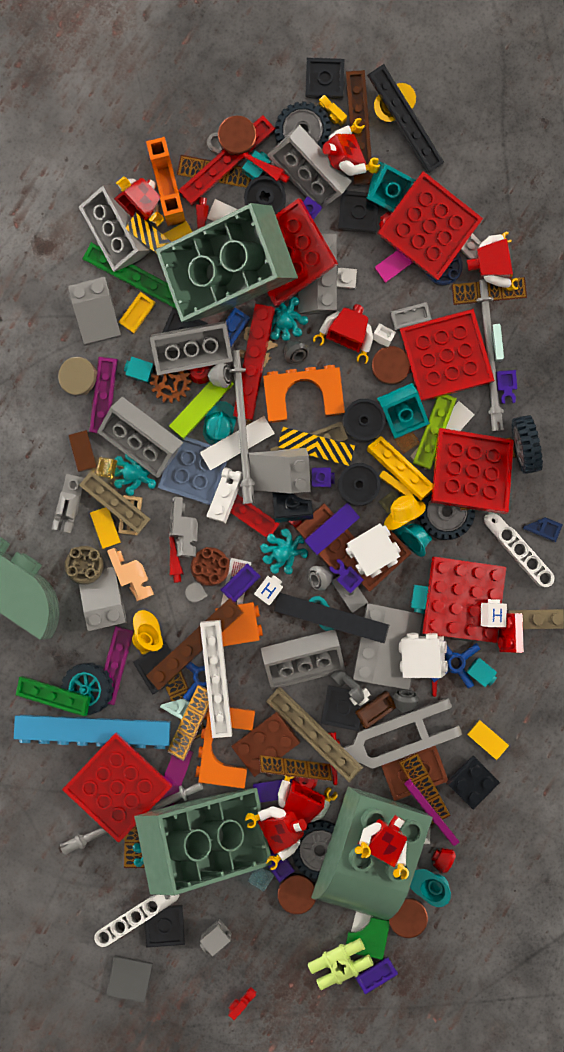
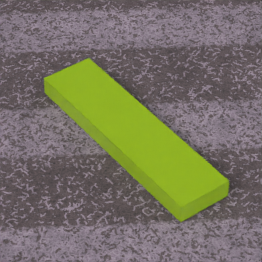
(198, 409)
(438, 419)

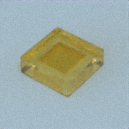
(106, 467)

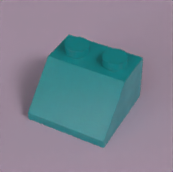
(388, 186)
(403, 410)

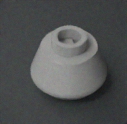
(220, 375)
(320, 577)

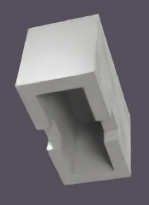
(215, 938)

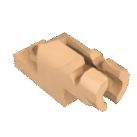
(130, 573)

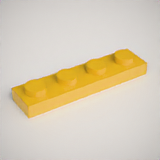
(400, 468)

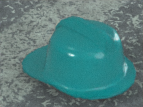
(219, 422)
(414, 537)
(431, 887)

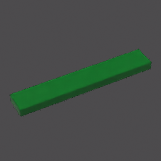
(131, 275)

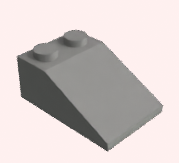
(94, 310)
(280, 470)
(103, 601)

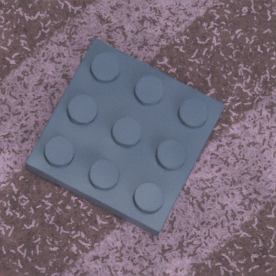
(189, 473)

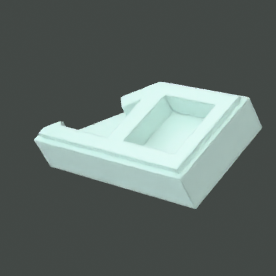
(497, 343)
(176, 707)

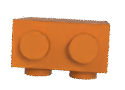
(244, 628)

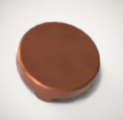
(237, 135)
(390, 365)
(210, 566)
(296, 894)
(410, 919)

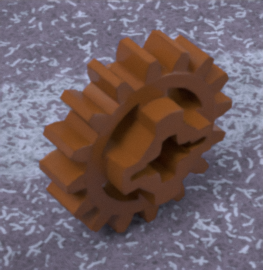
(162, 386)

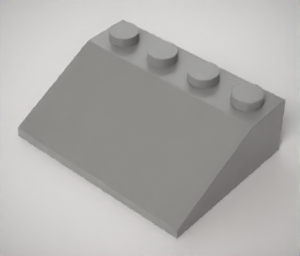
(378, 661)

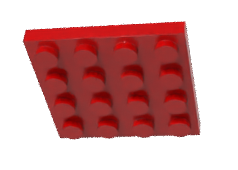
(429, 225)
(306, 248)
(447, 355)
(472, 471)
(456, 598)
(117, 787)

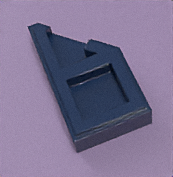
(545, 528)

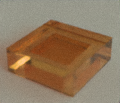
(407, 441)

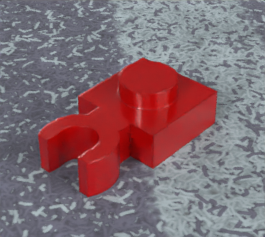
(238, 1006)

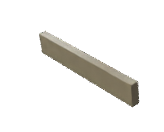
(314, 734)

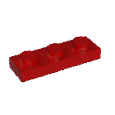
(253, 517)

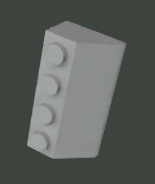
(309, 167)
(108, 226)
(321, 294)
(191, 348)
(139, 437)
(303, 659)

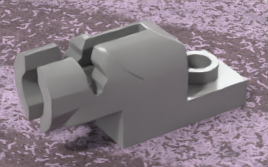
(68, 503)
(183, 528)

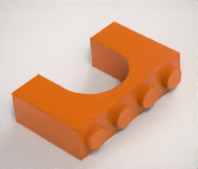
(166, 181)
(326, 379)
(211, 769)

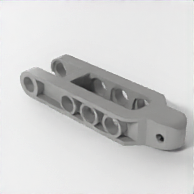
(358, 750)

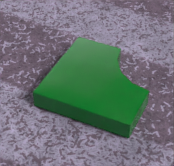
(373, 937)

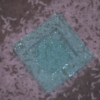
(261, 878)

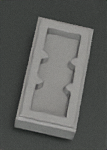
(410, 315)
(354, 599)

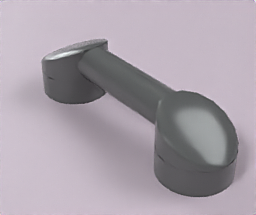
(356, 693)

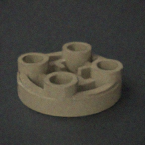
(77, 376)
(84, 565)

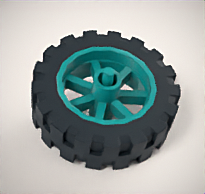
(100, 676)

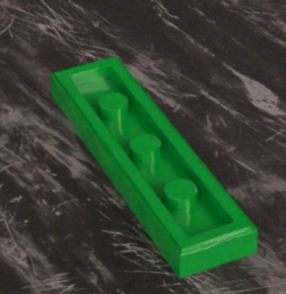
(53, 696)

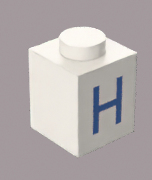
(269, 589)
(493, 613)

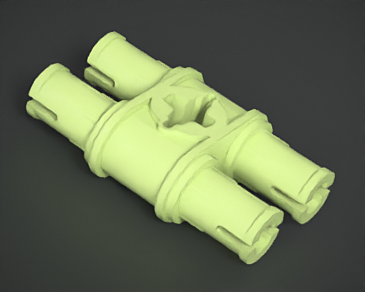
(342, 955)

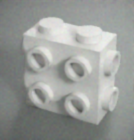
(373, 551)
(423, 656)

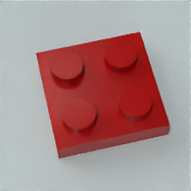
(511, 636)

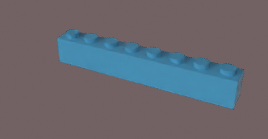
(91, 730)

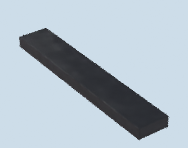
(405, 118)
(332, 618)

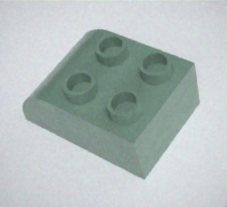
(226, 262)
(26, 595)
(201, 842)
(368, 883)

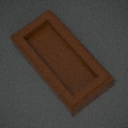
(82, 451)
(375, 709)

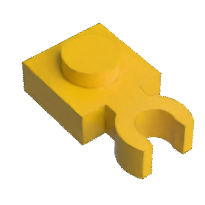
(335, 114)

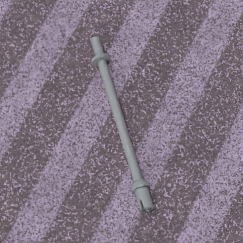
(495, 411)
(246, 483)
(81, 840)

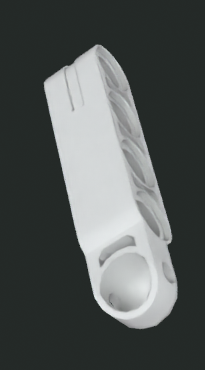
(497, 529)
(130, 922)

